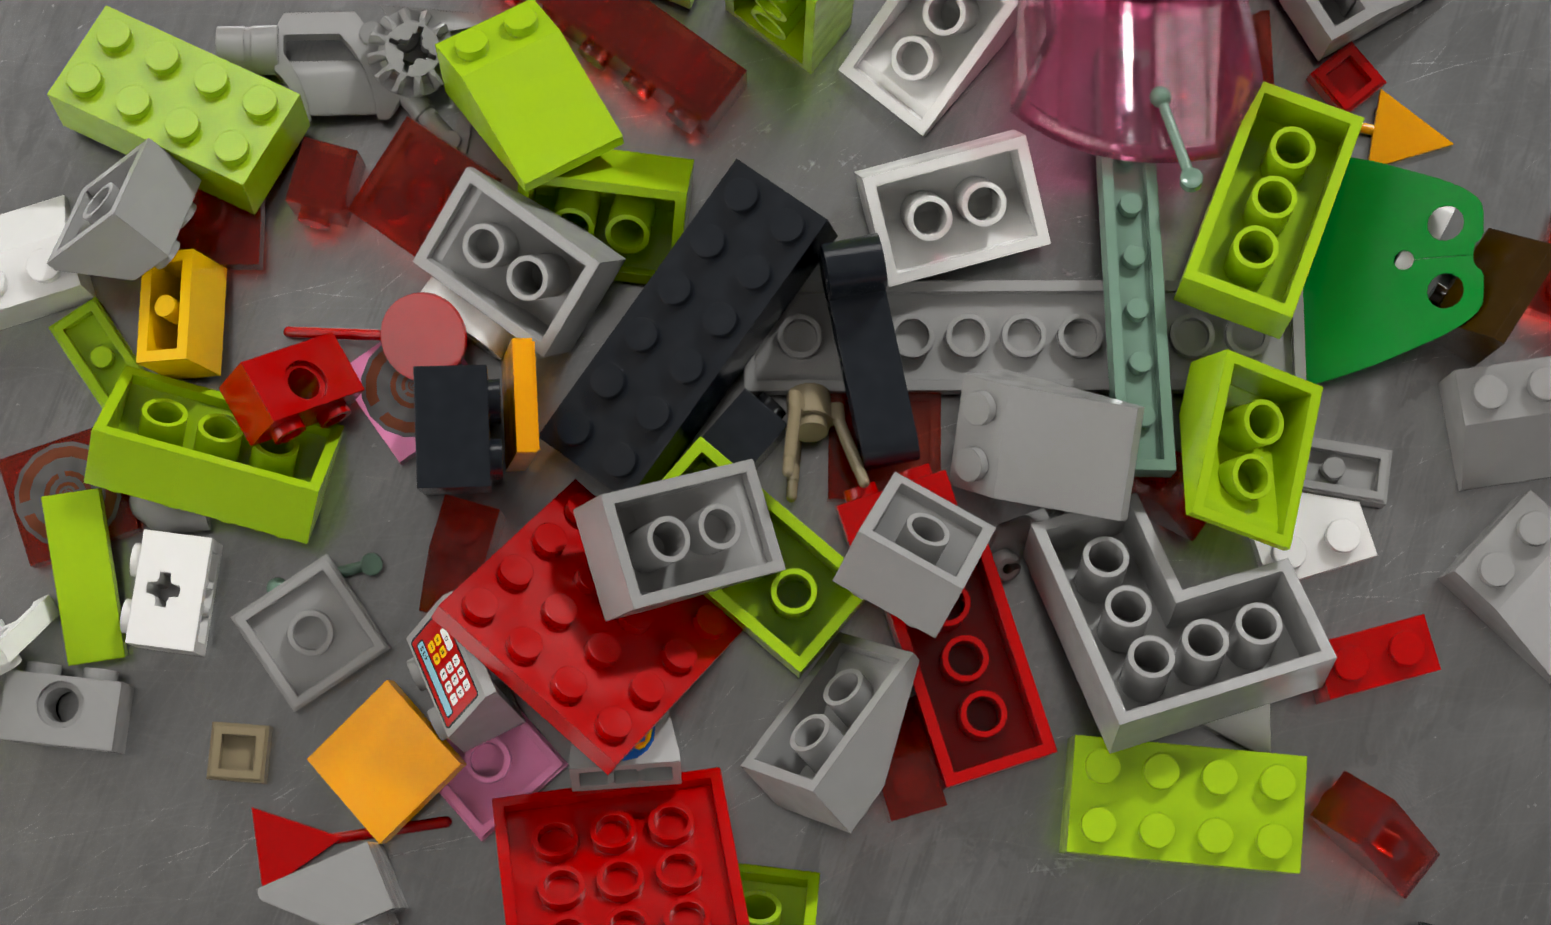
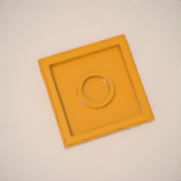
(520, 404)
(386, 762)

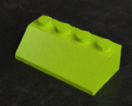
(189, 454)

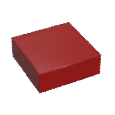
(1346, 79)

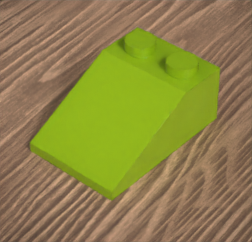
(527, 94)
(1246, 445)

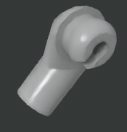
(167, 519)
(1009, 543)

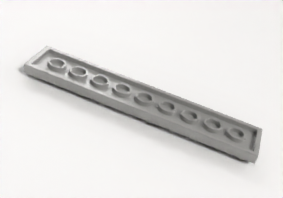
(1015, 325)

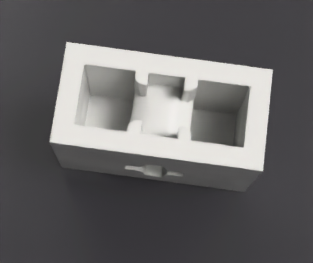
(184, 620)

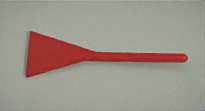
(288, 845)

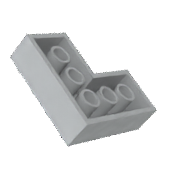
(1165, 654)

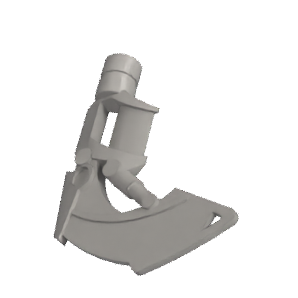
(349, 85)

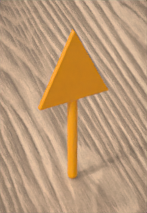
(1399, 133)

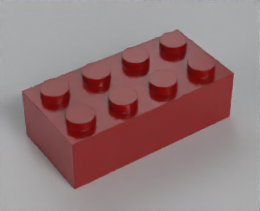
(976, 685)

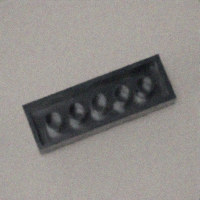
(689, 332)

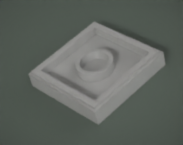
(310, 632)

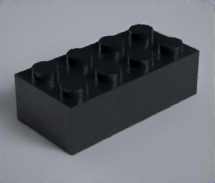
(454, 429)

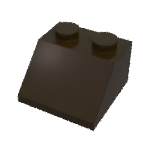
(1512, 276)

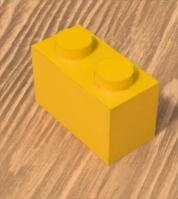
(183, 317)

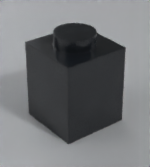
(748, 428)

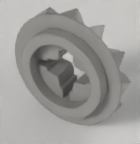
(386, 60)

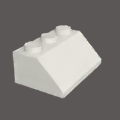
(954, 206)
(26, 281)

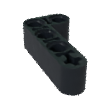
(868, 350)

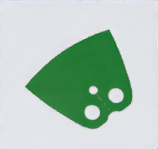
(1355, 296)

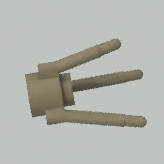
(808, 420)

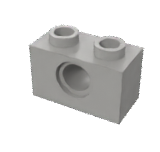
(31, 701)

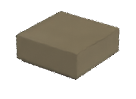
(239, 752)

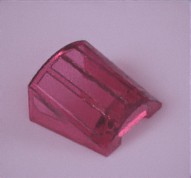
(1092, 63)

